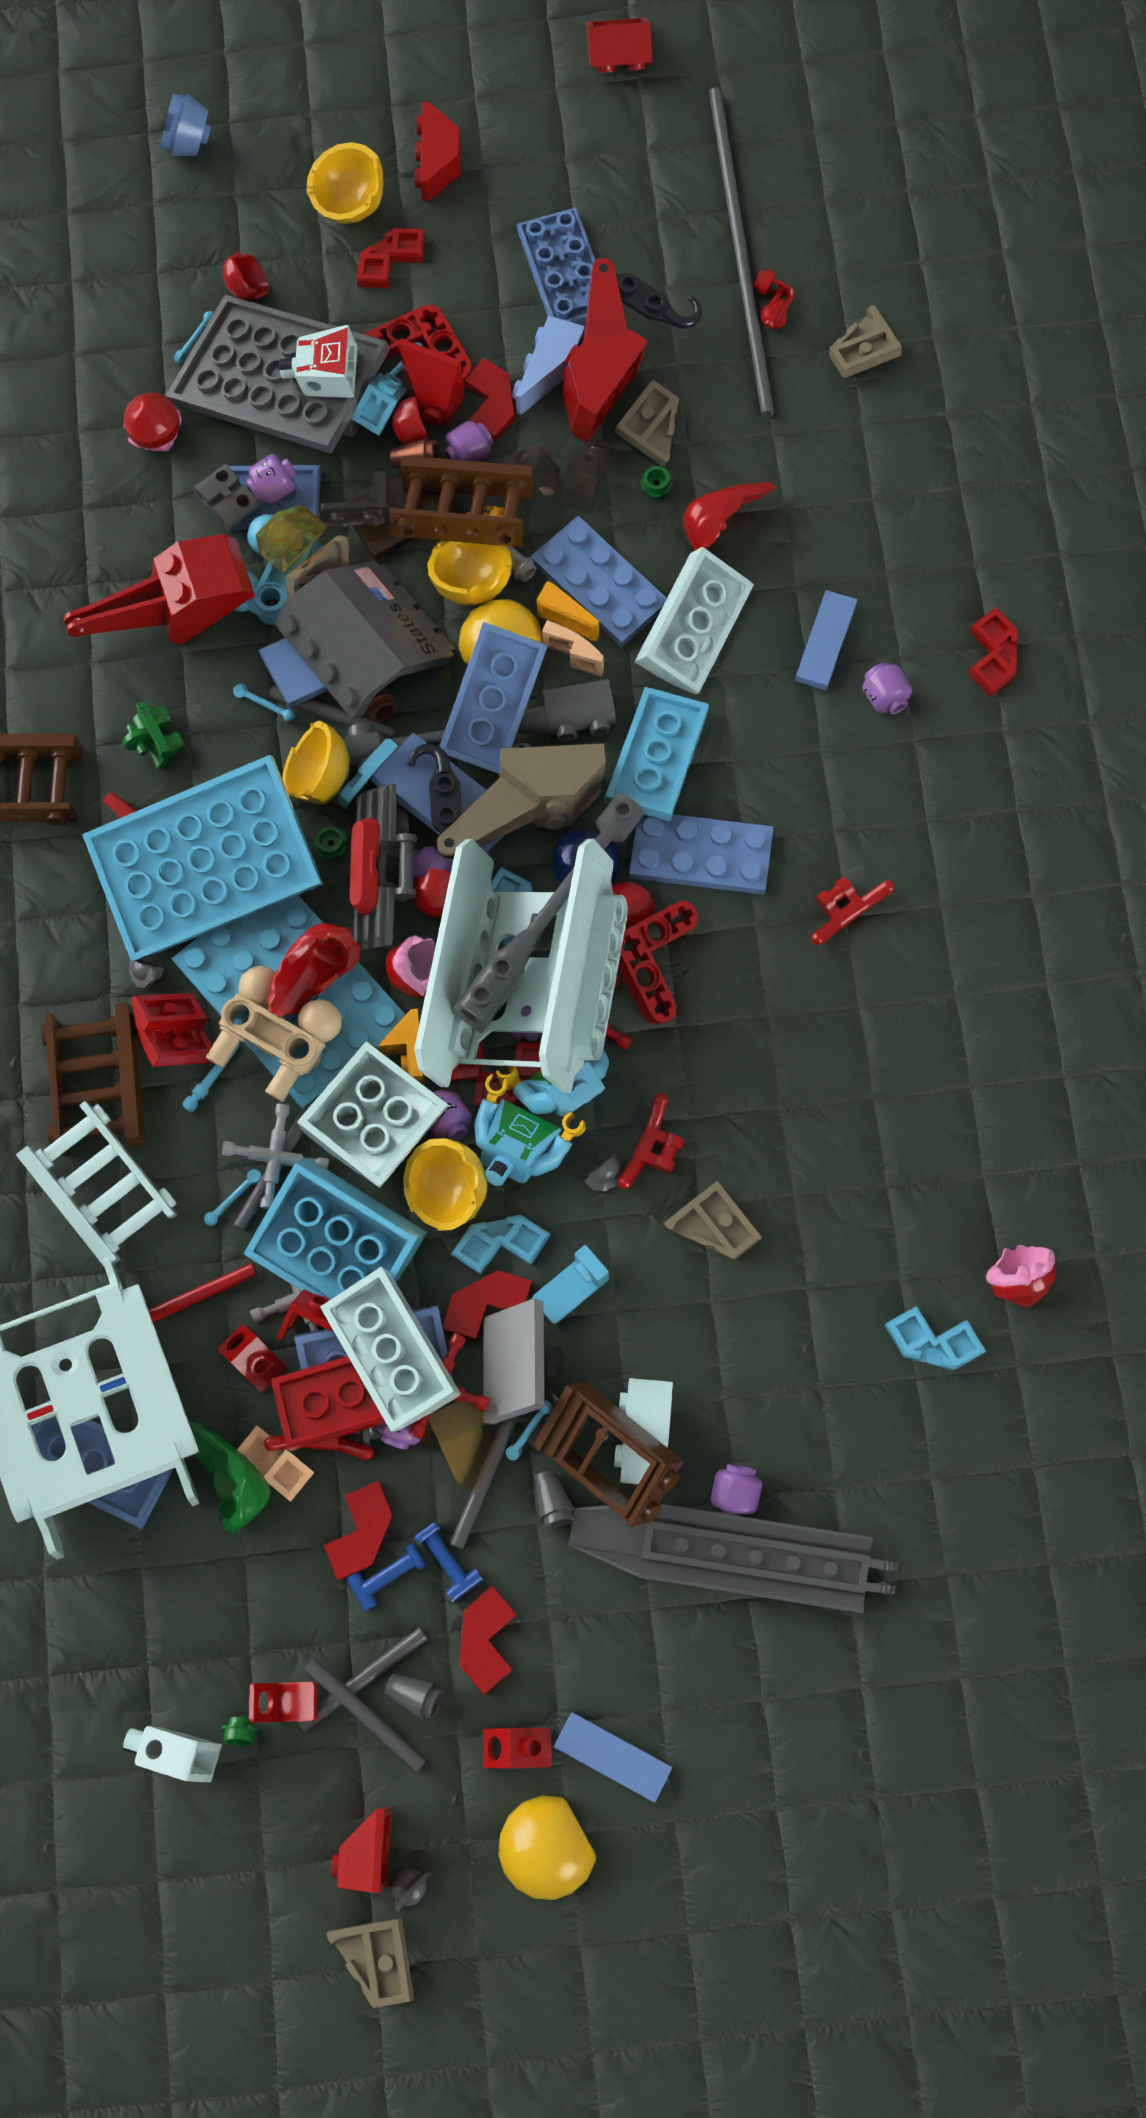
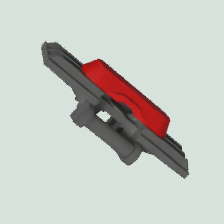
(372, 846)

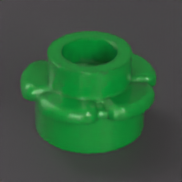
(656, 474)
(330, 834)
(239, 1732)

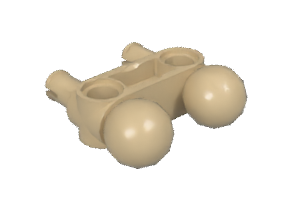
(317, 1024)

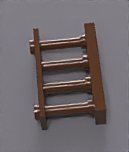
(462, 477)
(28, 749)
(124, 1059)

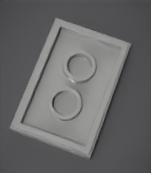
(514, 1361)

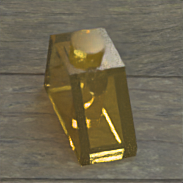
(288, 535)
(459, 1436)

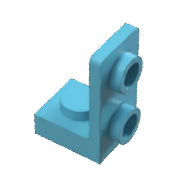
(379, 402)
(572, 1285)

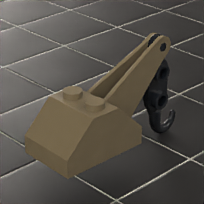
(534, 786)

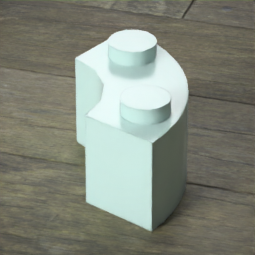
(650, 1407)

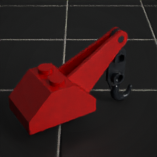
(609, 352)

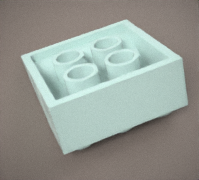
(371, 1115)

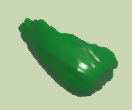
(233, 1478)

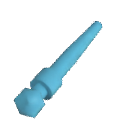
(201, 1090)

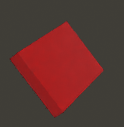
(323, 1403)

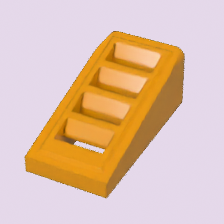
(563, 610)

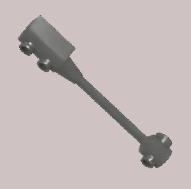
(562, 713)
(506, 966)

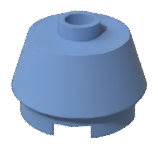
(185, 126)

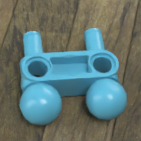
(273, 581)

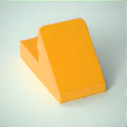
(402, 1041)

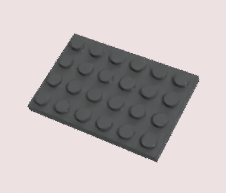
(238, 376)

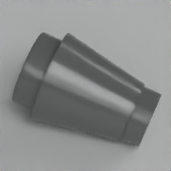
(553, 1502)
(415, 1695)

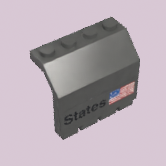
(360, 632)

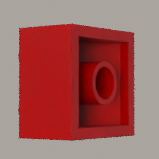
(619, 44)

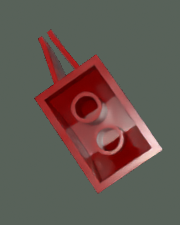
(187, 592)

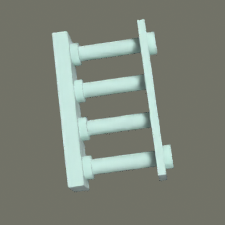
(62, 1189)

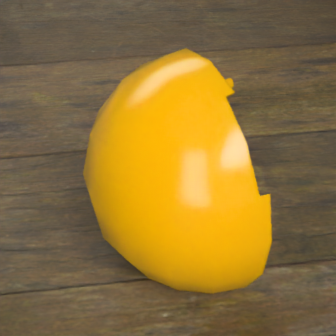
(346, 183)
(469, 571)
(500, 613)
(317, 765)
(444, 1183)
(545, 1849)

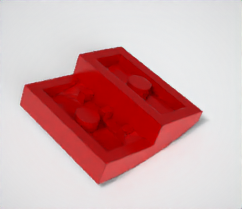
(171, 1029)

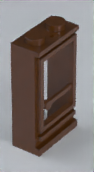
(562, 1430)

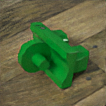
(147, 737)

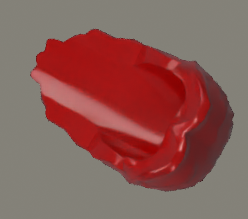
(708, 514)
(311, 967)

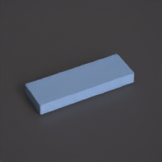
(826, 640)
(613, 1757)

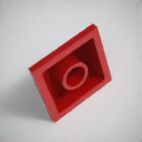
(434, 382)
(365, 1855)

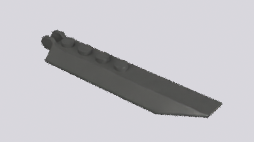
(736, 1555)

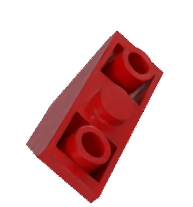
(437, 152)

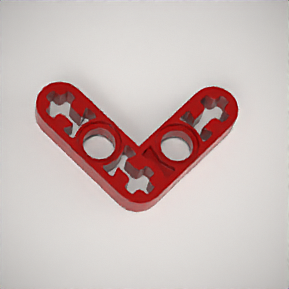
(422, 332)
(642, 947)

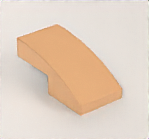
(582, 653)
(278, 1467)

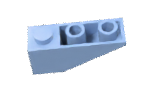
(547, 363)

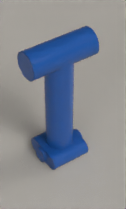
(462, 1582)
(365, 1589)

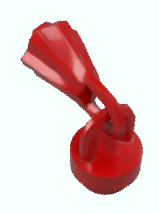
(775, 312)

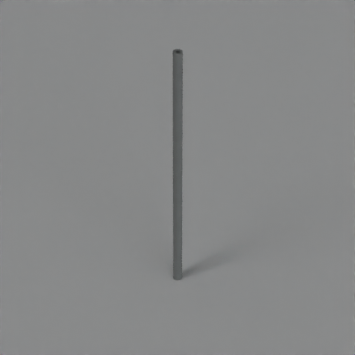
(741, 253)

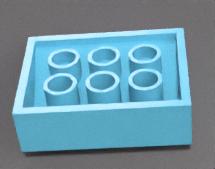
(330, 1233)

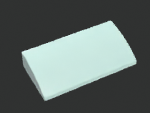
(694, 621)
(390, 1350)

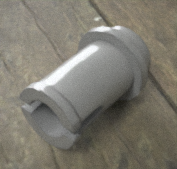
(522, 567)

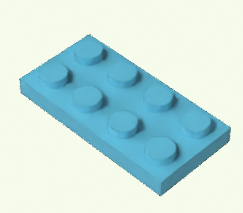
(658, 752)

